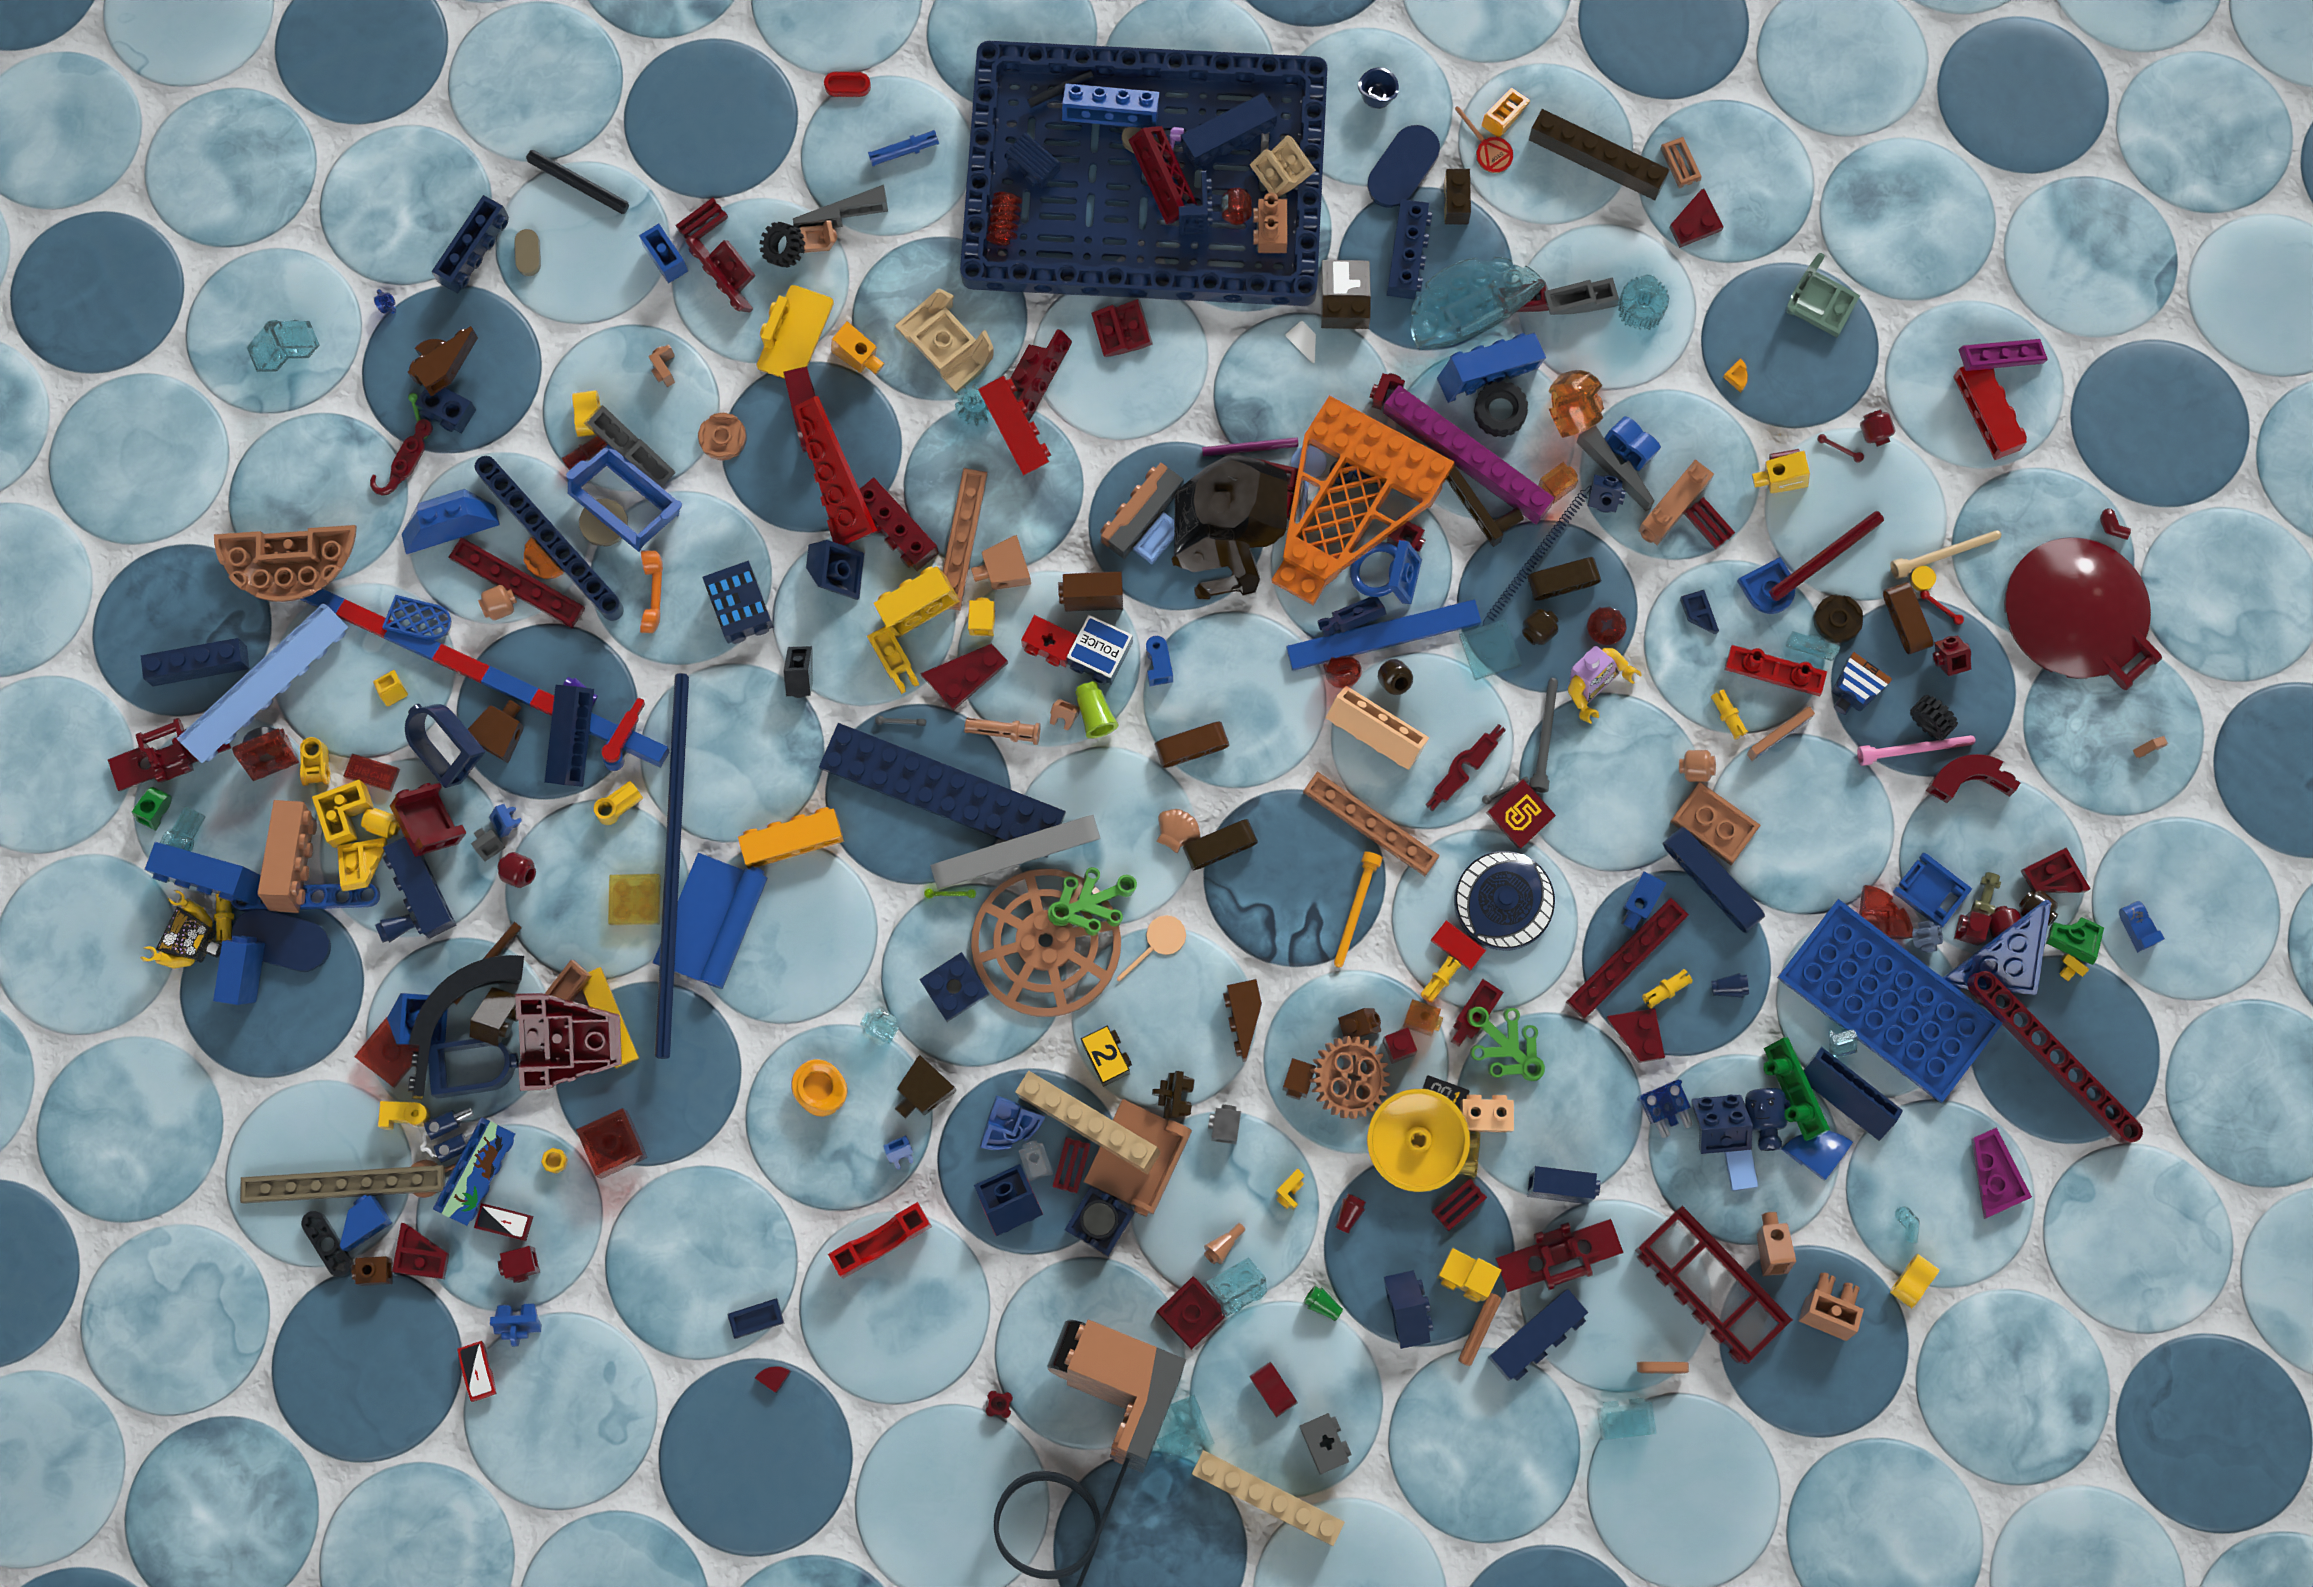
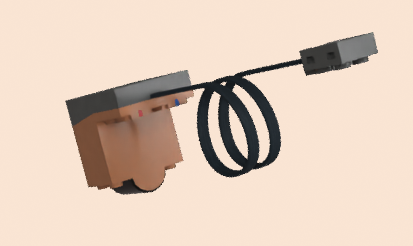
(1123, 1374)

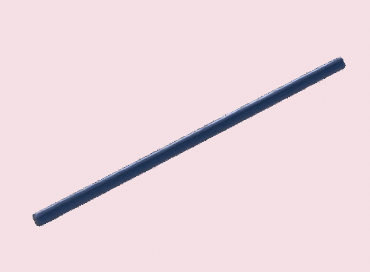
(672, 866)

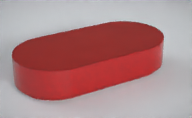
(847, 84)

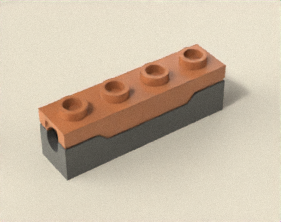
(1141, 510)

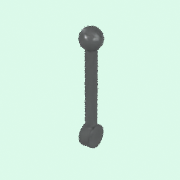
(880, 720)
(1486, 799)

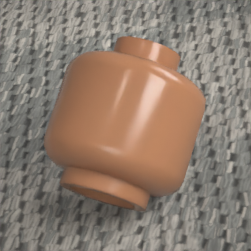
(497, 602)
(1698, 766)

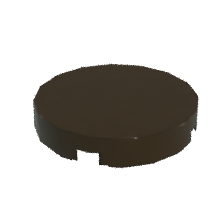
(1838, 618)

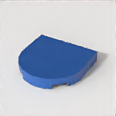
(1759, 583)

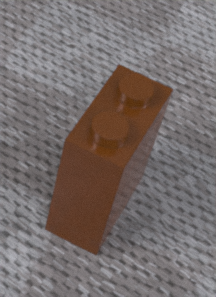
(1091, 591)

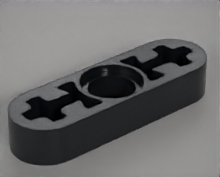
(311, 1232)

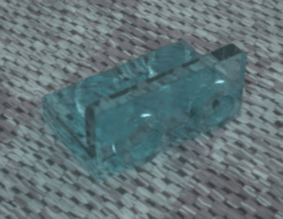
(1238, 1286)

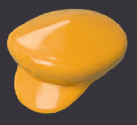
(819, 1087)

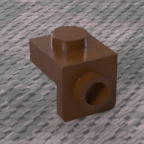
(1360, 1023)

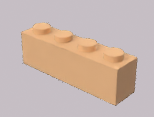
(1377, 727)

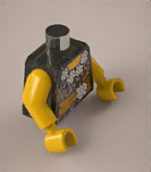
(186, 937)

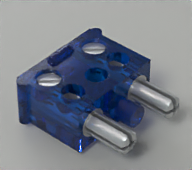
(1666, 1094)

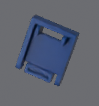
(1928, 887)

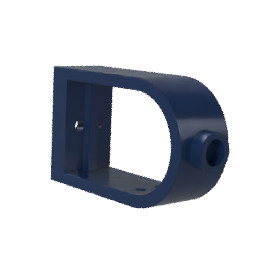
(418, 740)
(438, 1073)

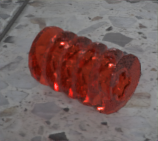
(1003, 214)

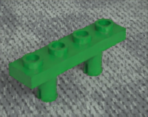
(1794, 1083)

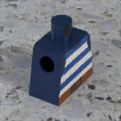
(1858, 684)

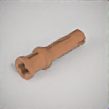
(1014, 730)

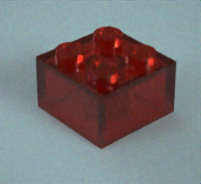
(611, 1143)

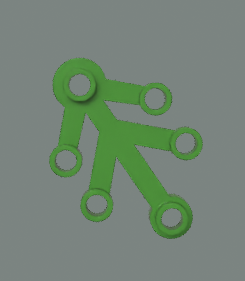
(1089, 902)
(1509, 1045)

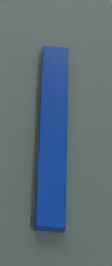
(1384, 634)

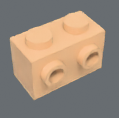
(1487, 1117)

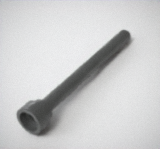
(1540, 781)

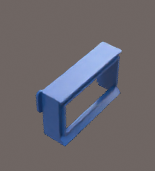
(609, 457)

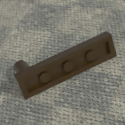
(1492, 529)

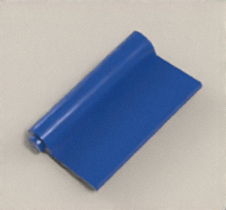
(714, 918)

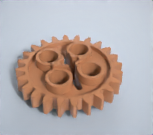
(1371, 1081)

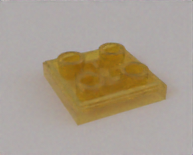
(634, 899)

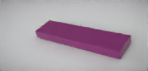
(2002, 354)

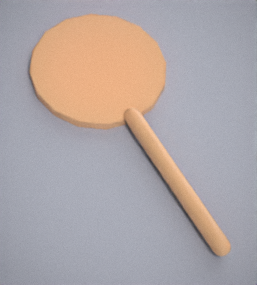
(1164, 936)

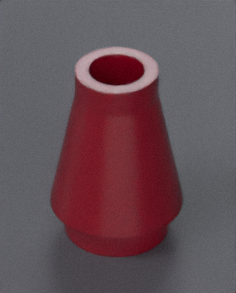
(1350, 1212)

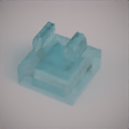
(1843, 1043)

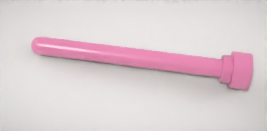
(1868, 755)

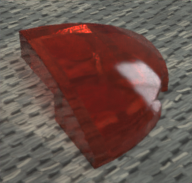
(1884, 914)

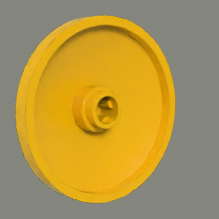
(1418, 1140)

